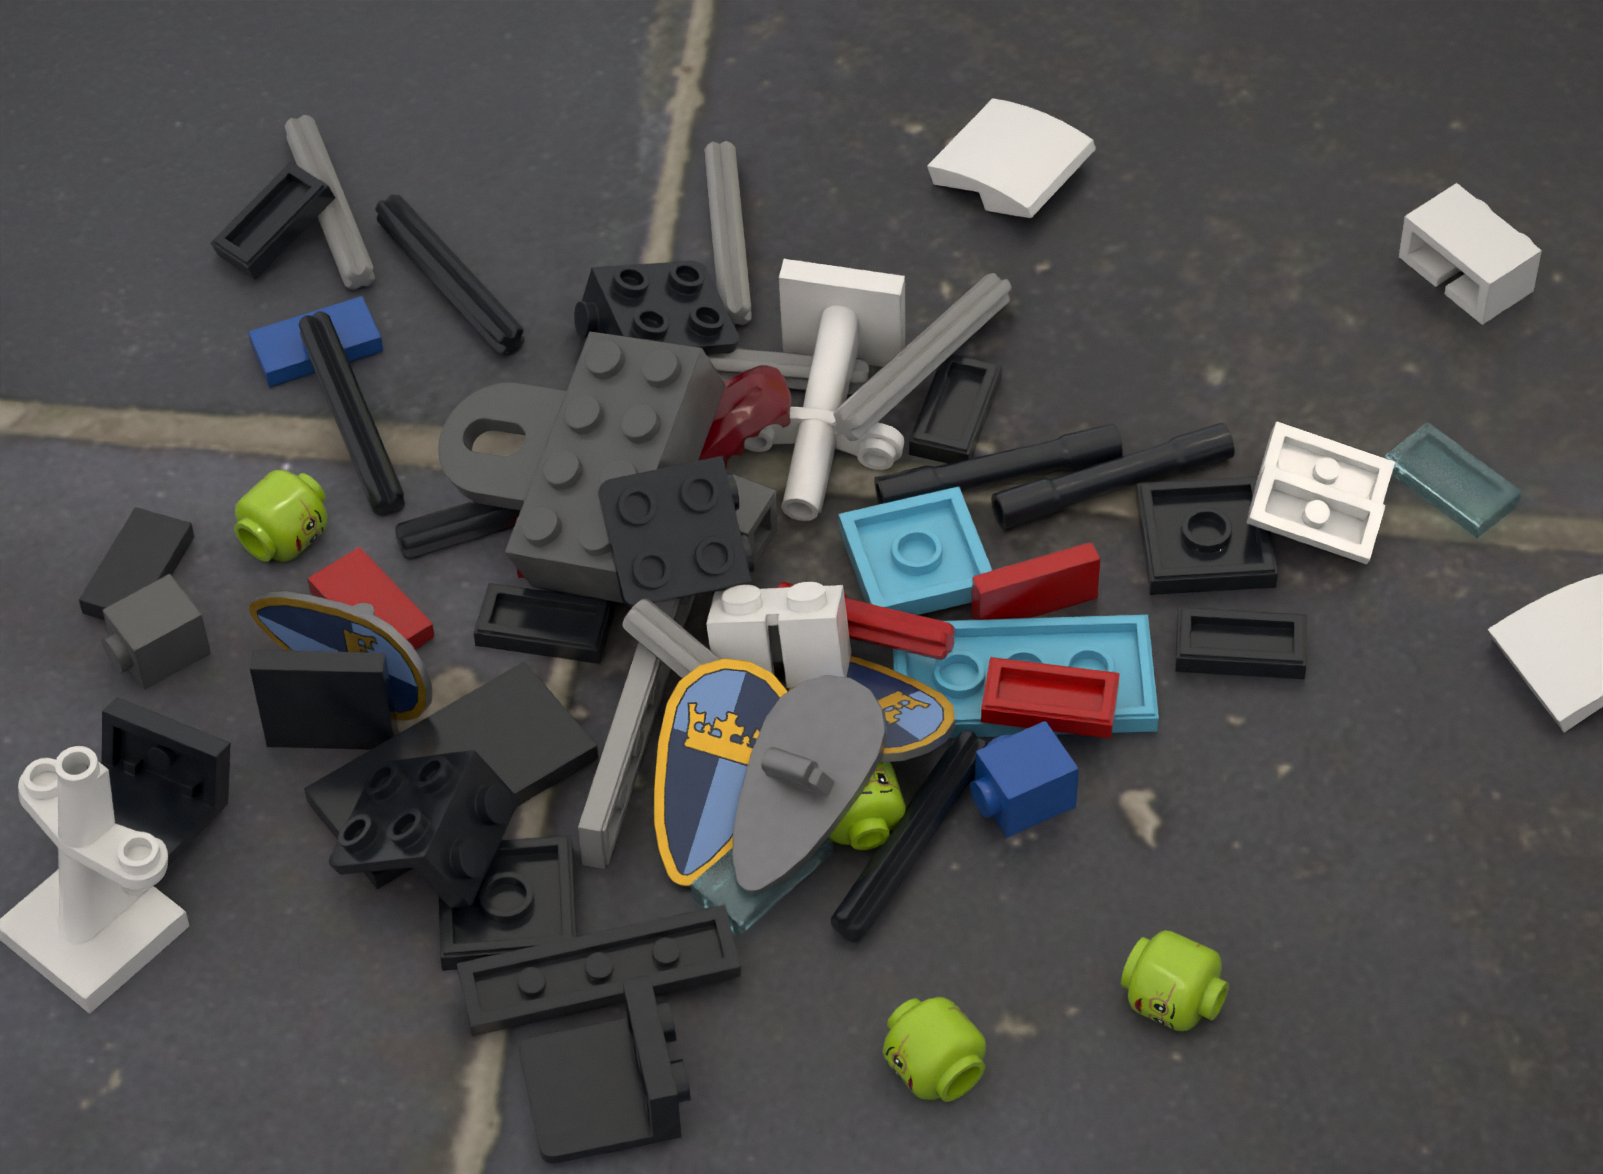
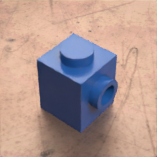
(1024, 779)

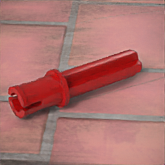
(897, 629)

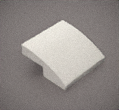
(1011, 157)
(1320, 492)
(1559, 649)

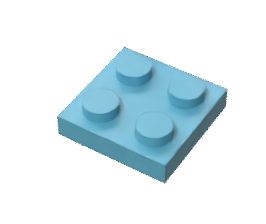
(915, 552)

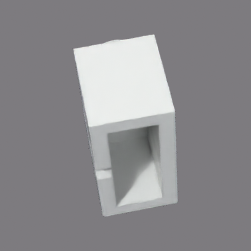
(1465, 235)
(792, 625)

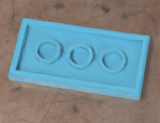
(1084, 642)

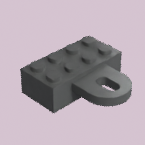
(623, 414)

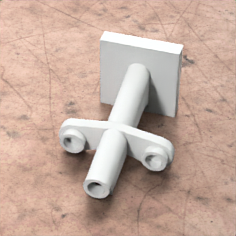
(837, 319)
(100, 909)

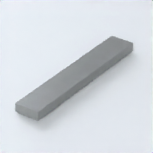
(625, 747)

